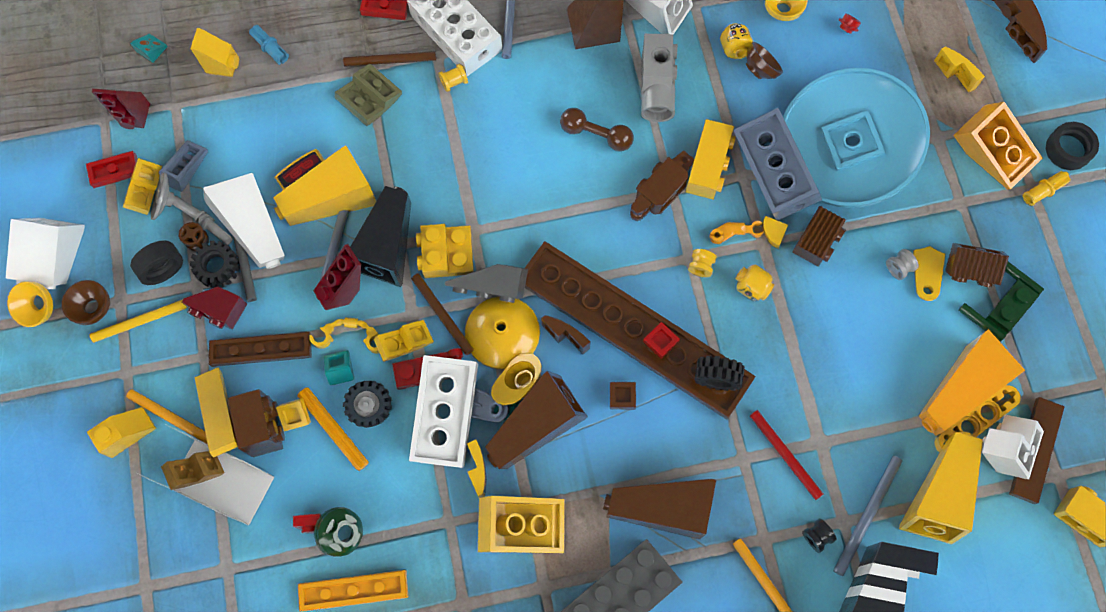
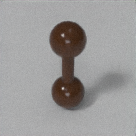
(618, 137)

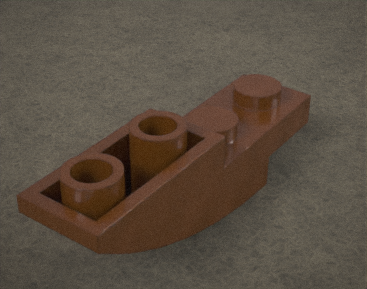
(1025, 26)

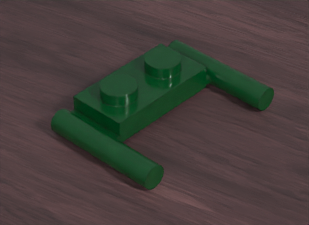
(1010, 307)

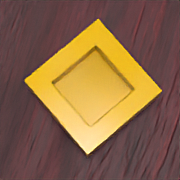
(293, 414)

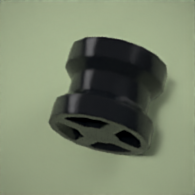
(819, 535)

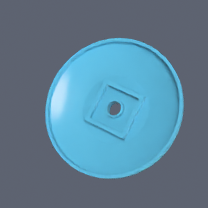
(878, 112)

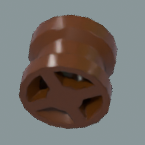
(188, 235)

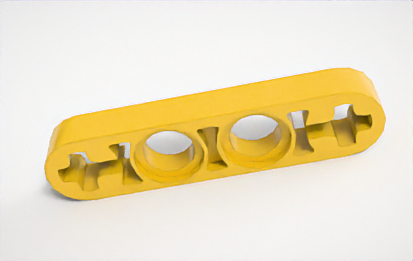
(978, 421)

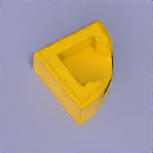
(774, 231)

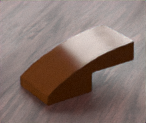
(560, 330)

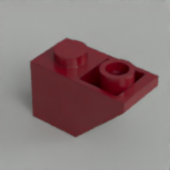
(218, 305)

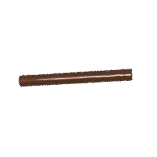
(389, 58)
(442, 314)

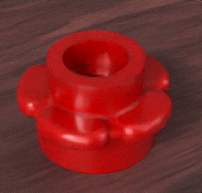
(849, 23)

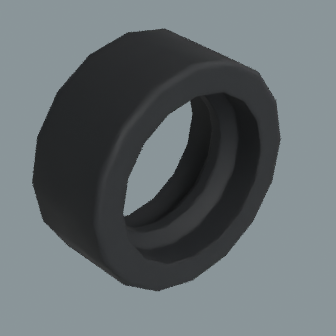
(1083, 134)
(156, 262)

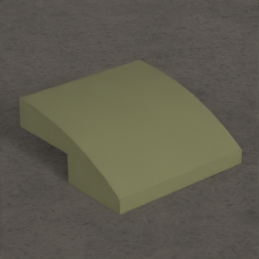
(368, 94)

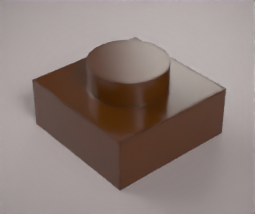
(623, 395)

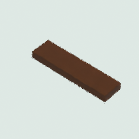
(260, 349)
(1049, 417)

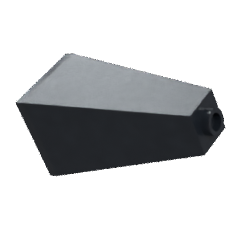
(384, 237)

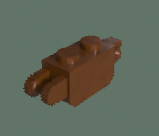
(662, 186)

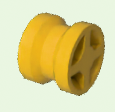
(702, 263)

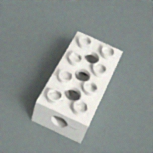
(458, 31)
(427, 420)

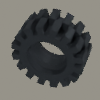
(205, 255)
(719, 373)

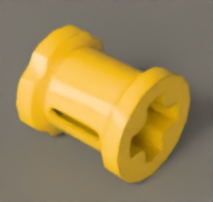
(453, 77)

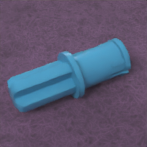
(269, 45)

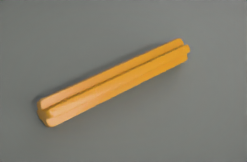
(333, 429)

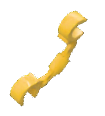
(349, 323)

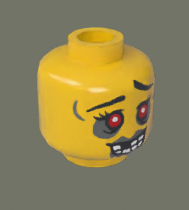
(735, 41)
(754, 283)

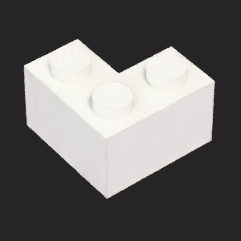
(1013, 446)

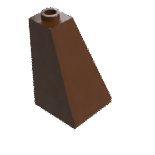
(595, 22)
(537, 420)
(668, 507)

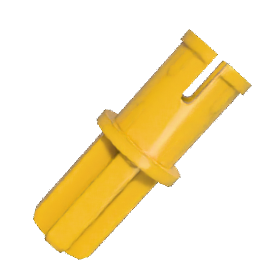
(1046, 188)

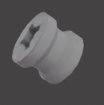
(902, 264)

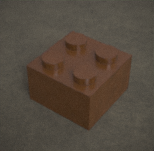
(256, 423)

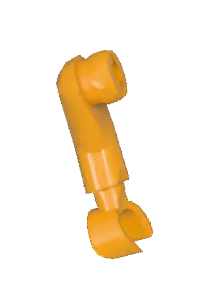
(730, 229)

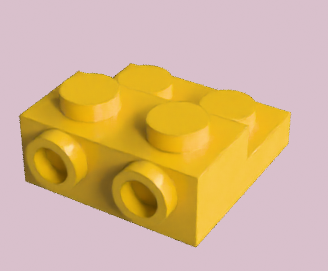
(445, 250)

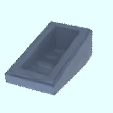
(179, 179)

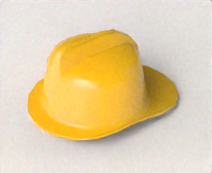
(517, 379)

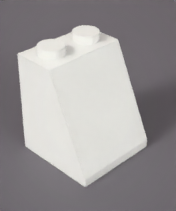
(42, 250)

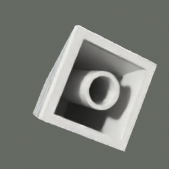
(663, 14)
(245, 216)

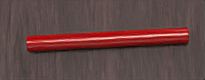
(786, 454)

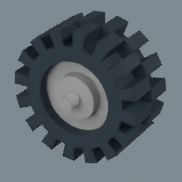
(367, 404)

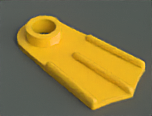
(929, 272)

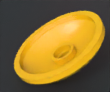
(498, 347)

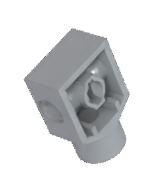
(658, 77)

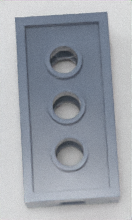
(761, 158)

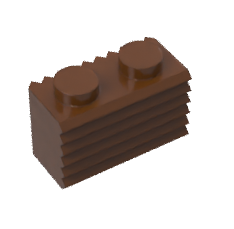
(819, 235)
(976, 264)

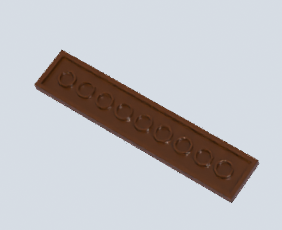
(625, 324)

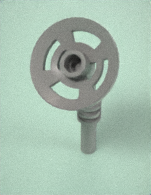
(165, 198)

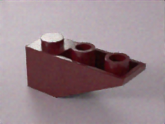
(126, 107)
(340, 281)

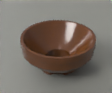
(762, 62)
(79, 296)

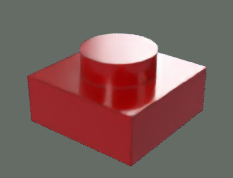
(661, 340)
(306, 523)

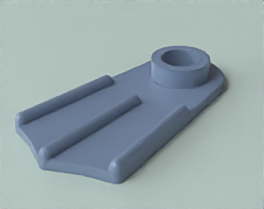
(484, 407)

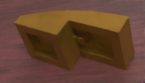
(191, 471)

